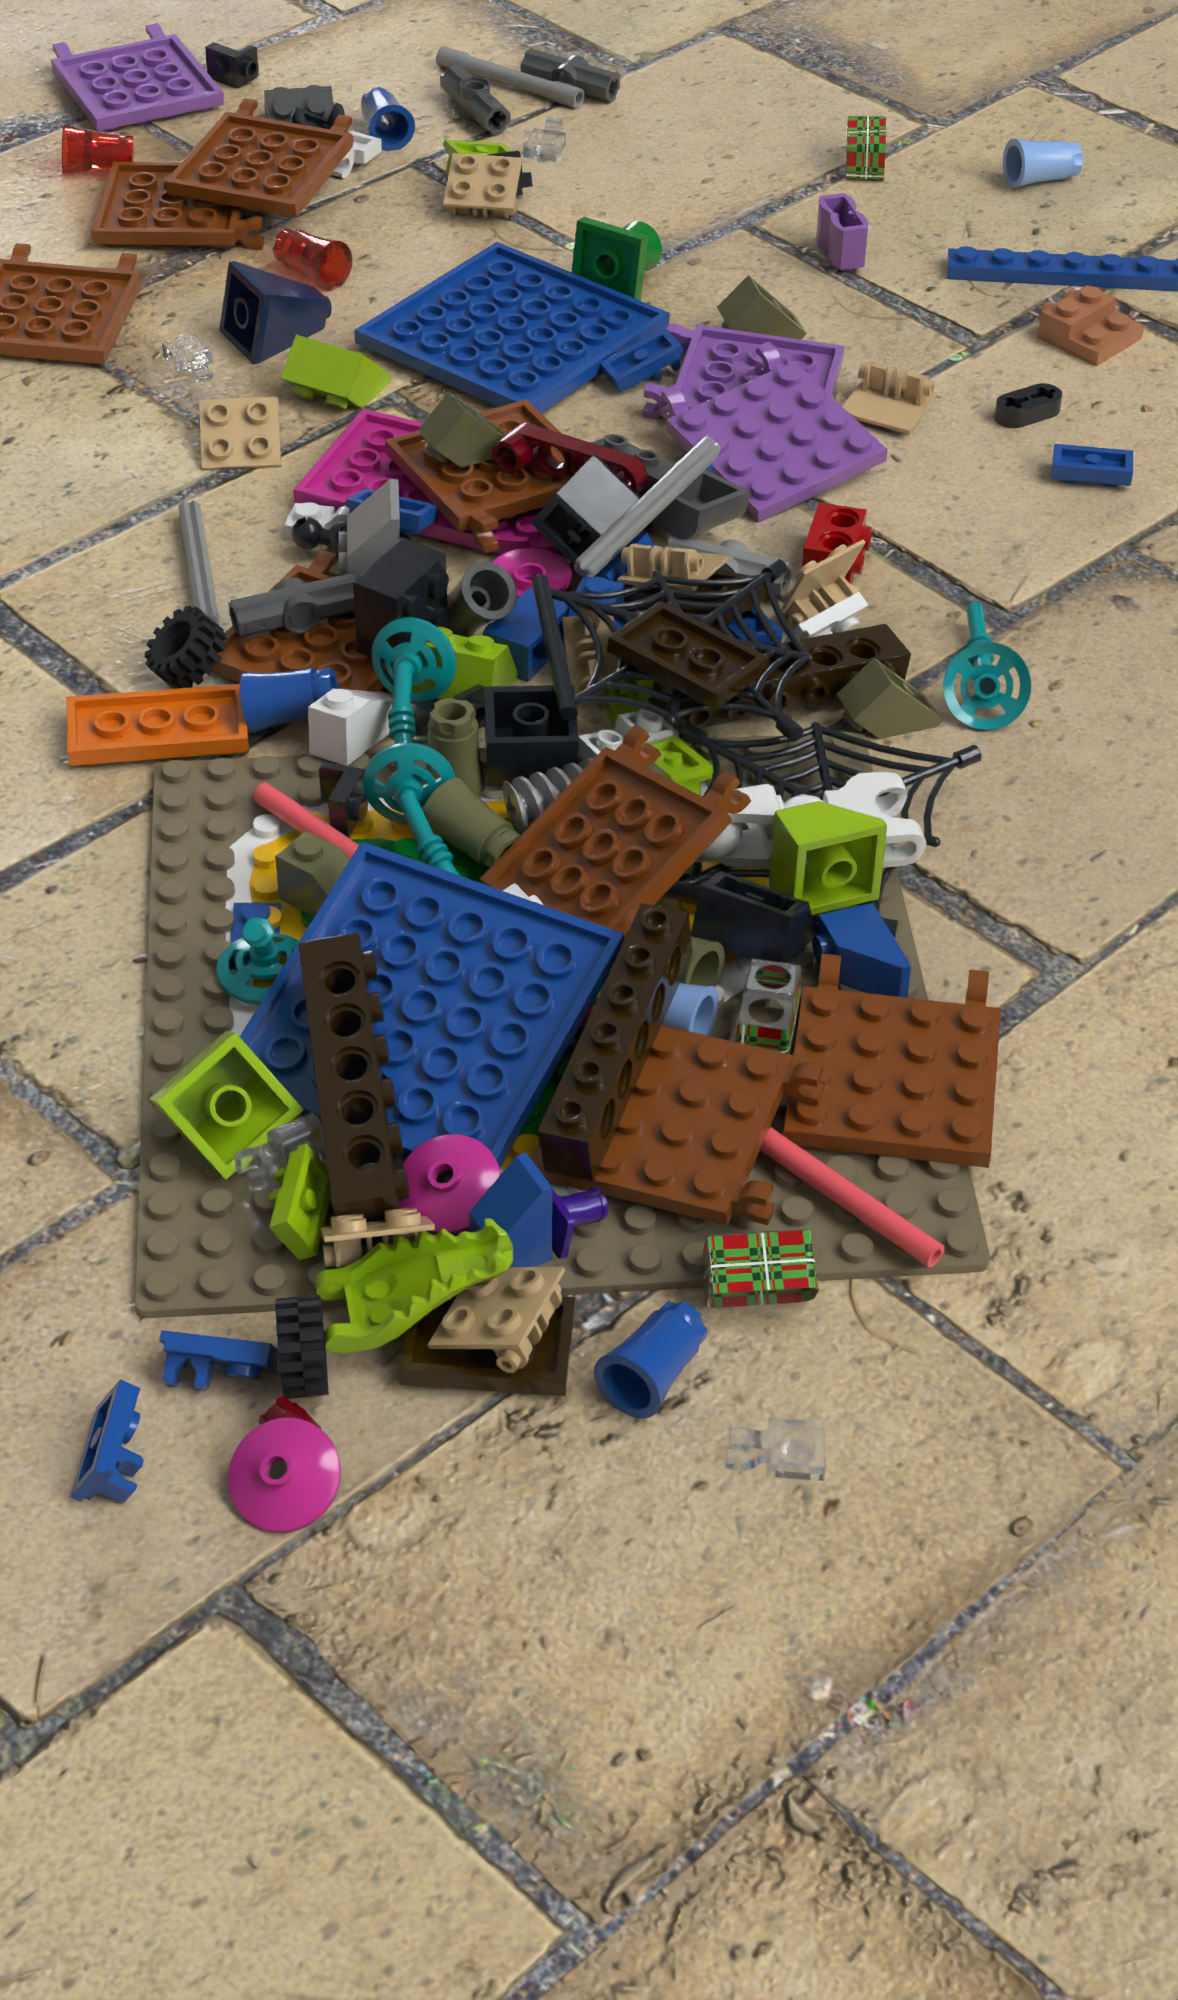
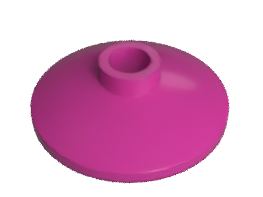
(529, 562)
(449, 1202)
(304, 1489)

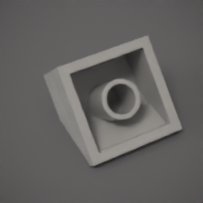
(370, 530)

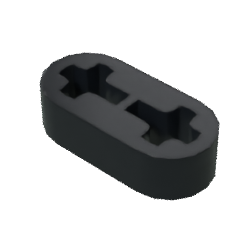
(1028, 405)

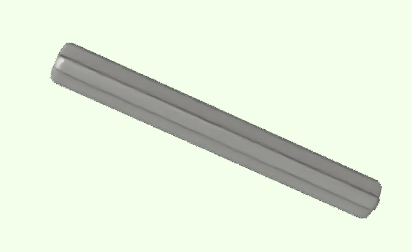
(647, 508)
(198, 559)

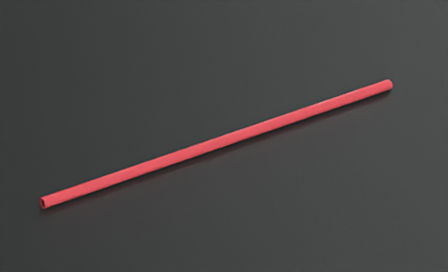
(775, 1145)

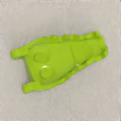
(408, 1280)

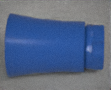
(387, 119)
(282, 696)
(649, 1361)

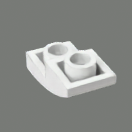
(655, 725)

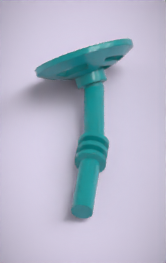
(975, 664)
(411, 669)
(411, 795)
(264, 960)

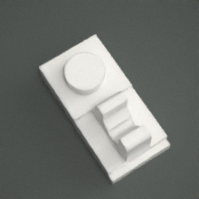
(834, 619)

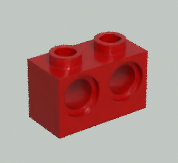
(834, 527)

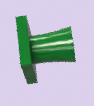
(615, 254)

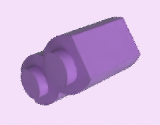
(842, 231)

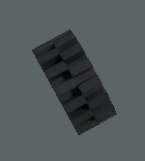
(185, 648)
(301, 1346)

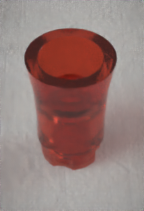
(93, 150)
(316, 258)

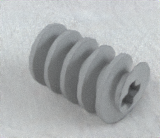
(530, 797)

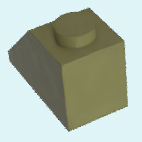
(757, 311)
(459, 433)
(886, 703)
(308, 871)

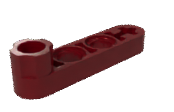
(521, 449)

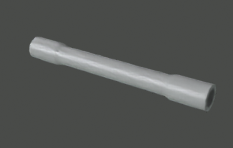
(555, 91)

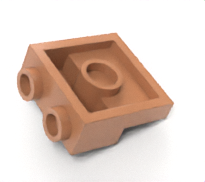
(1087, 325)

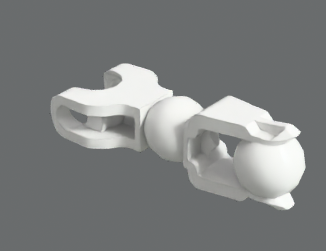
(754, 846)

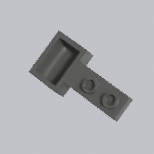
(700, 507)

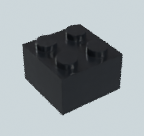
(400, 584)
(525, 733)

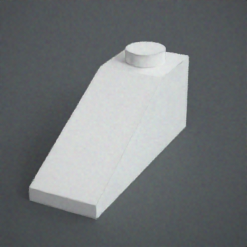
(348, 723)

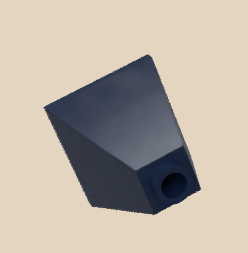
(268, 310)

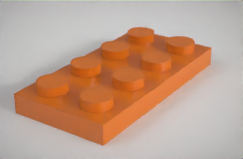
(155, 725)

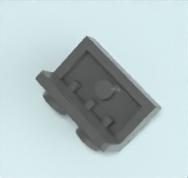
(282, 102)

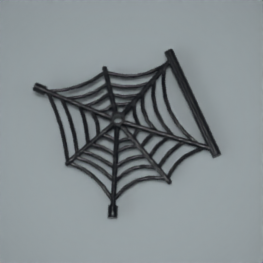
(561, 680)
(690, 888)

